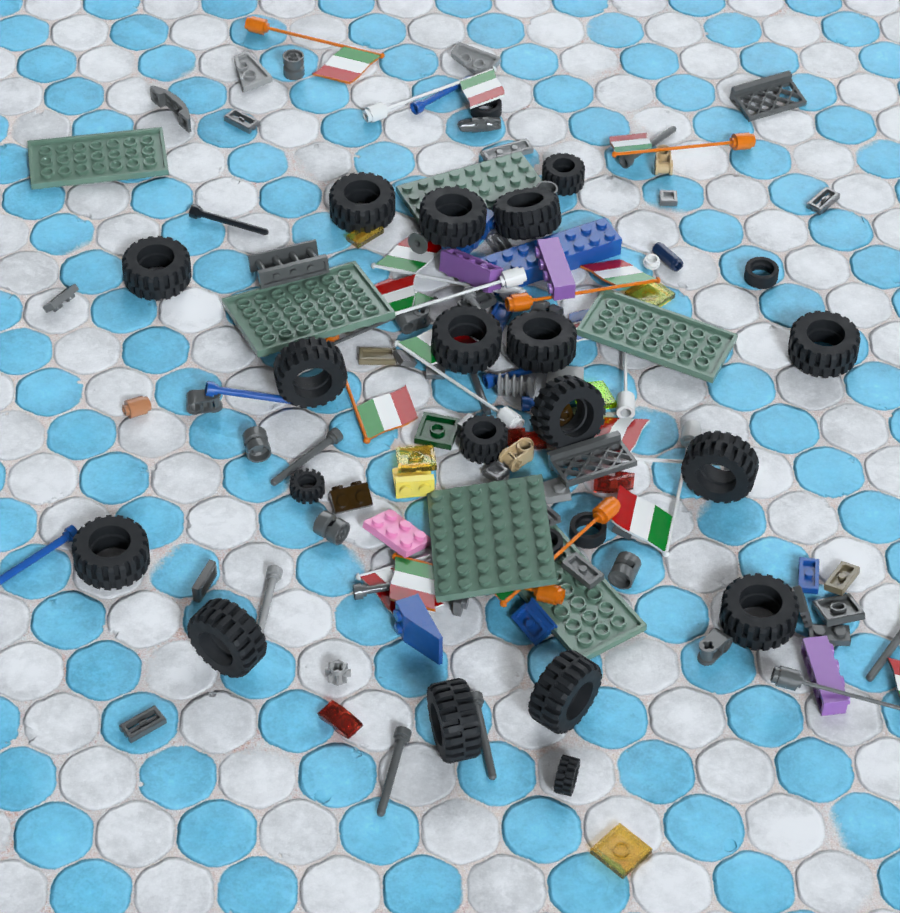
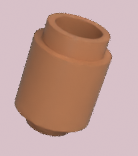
(136, 406)

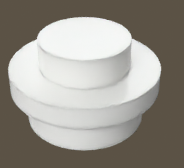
(651, 262)

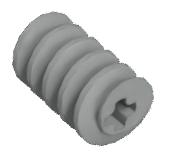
(516, 386)

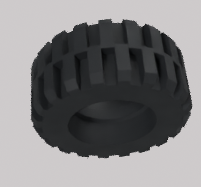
(360, 188)
(527, 213)
(452, 217)
(156, 253)
(466, 322)
(541, 341)
(307, 355)
(819, 359)
(553, 400)
(717, 483)
(116, 570)
(759, 631)
(227, 637)
(565, 691)
(454, 720)

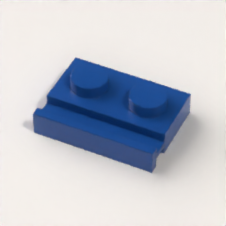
(534, 621)

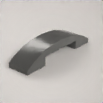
(166, 98)

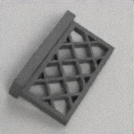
(762, 87)
(589, 451)

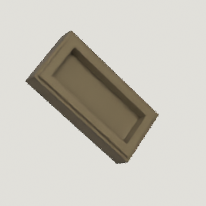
(376, 356)

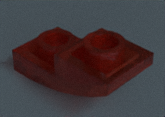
(516, 434)
(611, 484)
(340, 718)

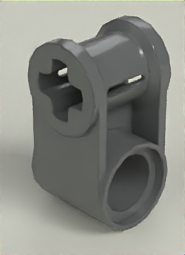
(413, 320)
(199, 403)
(713, 646)

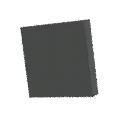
(838, 610)

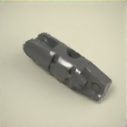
(480, 124)

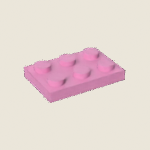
(397, 533)

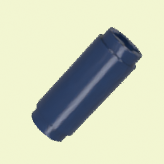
(667, 256)

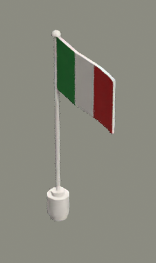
(477, 89)
(406, 261)
(401, 292)
(421, 349)
(645, 518)

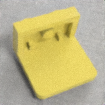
(412, 483)

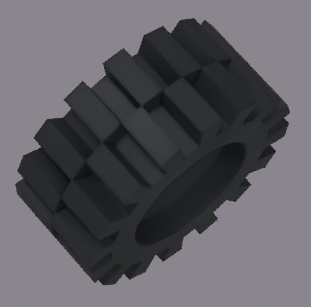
(307, 494)
(566, 775)

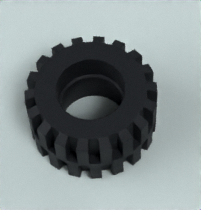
(565, 172)
(483, 438)

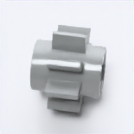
(337, 672)

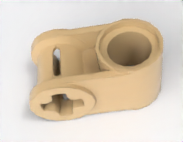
(663, 161)
(518, 454)

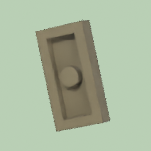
(842, 578)

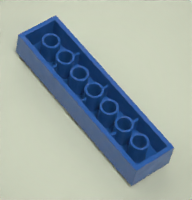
(580, 244)

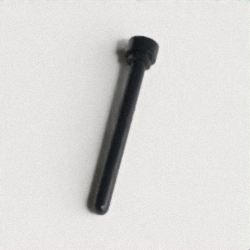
(197, 212)

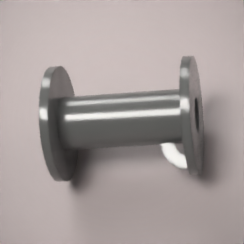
(418, 243)

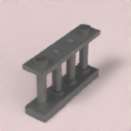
(288, 264)

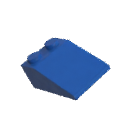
(418, 628)

